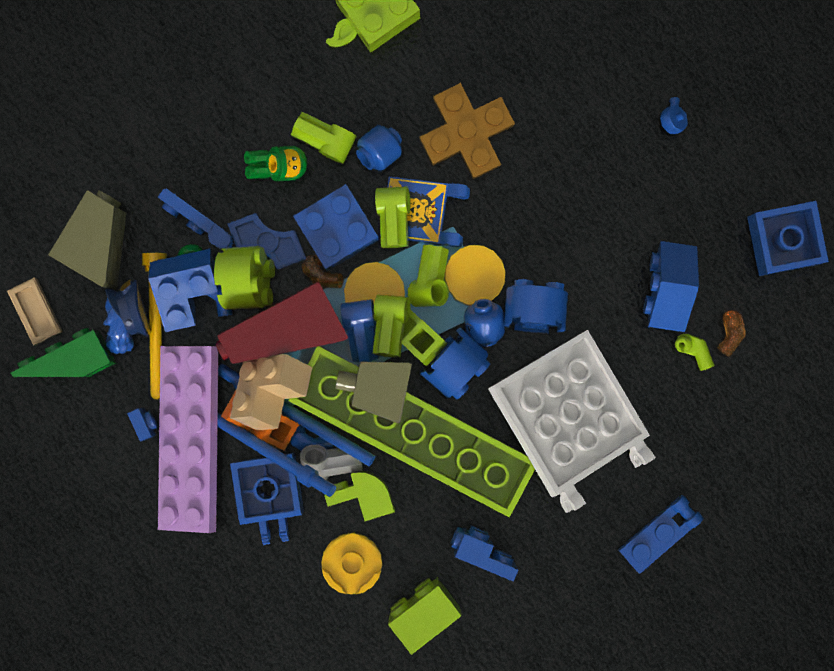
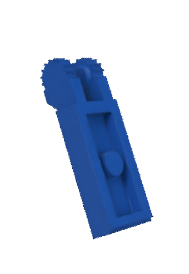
(197, 221)

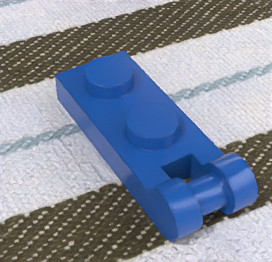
(660, 534)

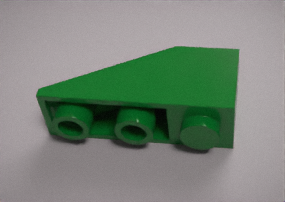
(78, 358)

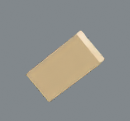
(35, 311)

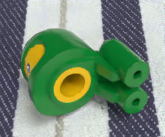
(279, 163)

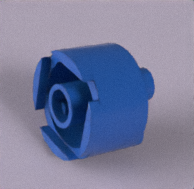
(536, 307)
(456, 365)

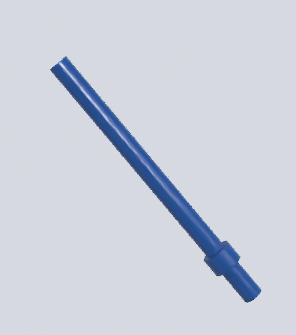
(310, 423)
(305, 474)

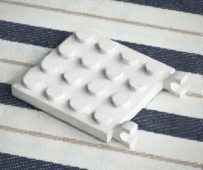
(571, 416)

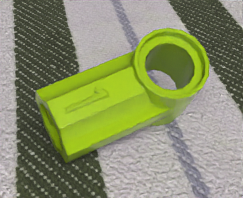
(329, 140)
(393, 207)
(430, 287)
(390, 317)

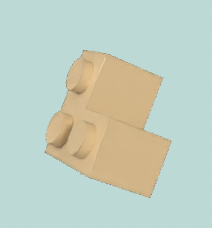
(265, 386)

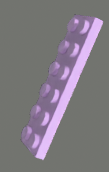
(188, 438)

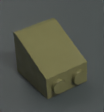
(93, 239)

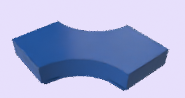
(281, 247)

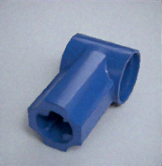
(360, 323)

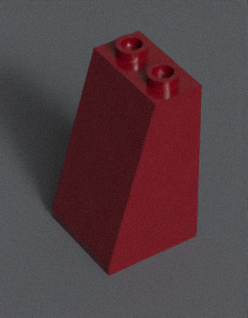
(287, 326)

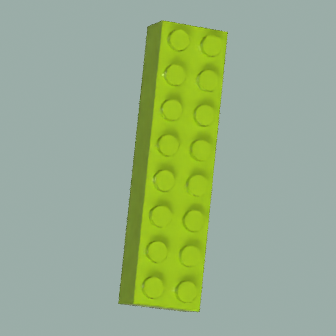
(423, 438)

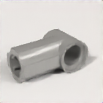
(329, 461)

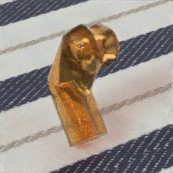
(312, 270)
(734, 330)

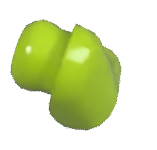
(696, 347)

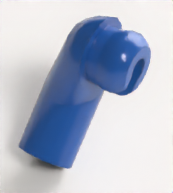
(301, 440)

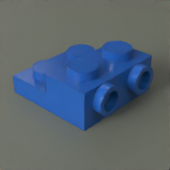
(476, 548)

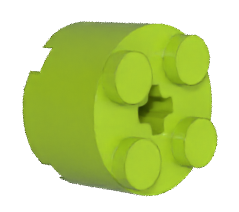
(244, 277)

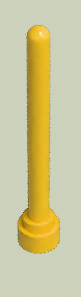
(155, 327)

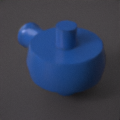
(673, 117)

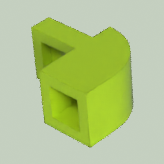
(422, 339)
(370, 491)

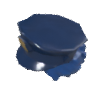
(125, 317)

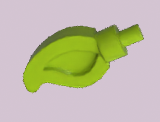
(343, 34)

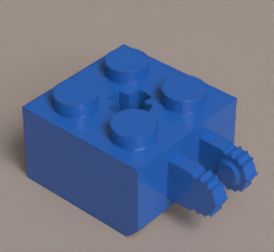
(258, 507)

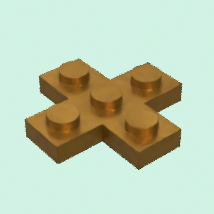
(467, 131)

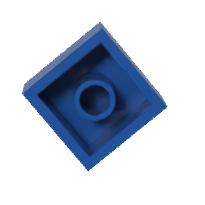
(336, 227)
(787, 238)

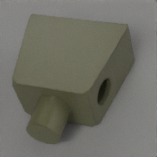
(378, 387)

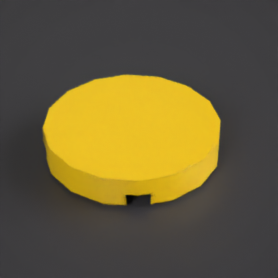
(474, 274)
(373, 280)
(351, 563)

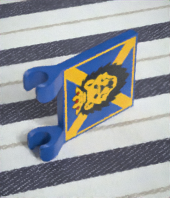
(428, 209)

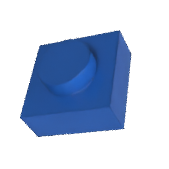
(143, 423)

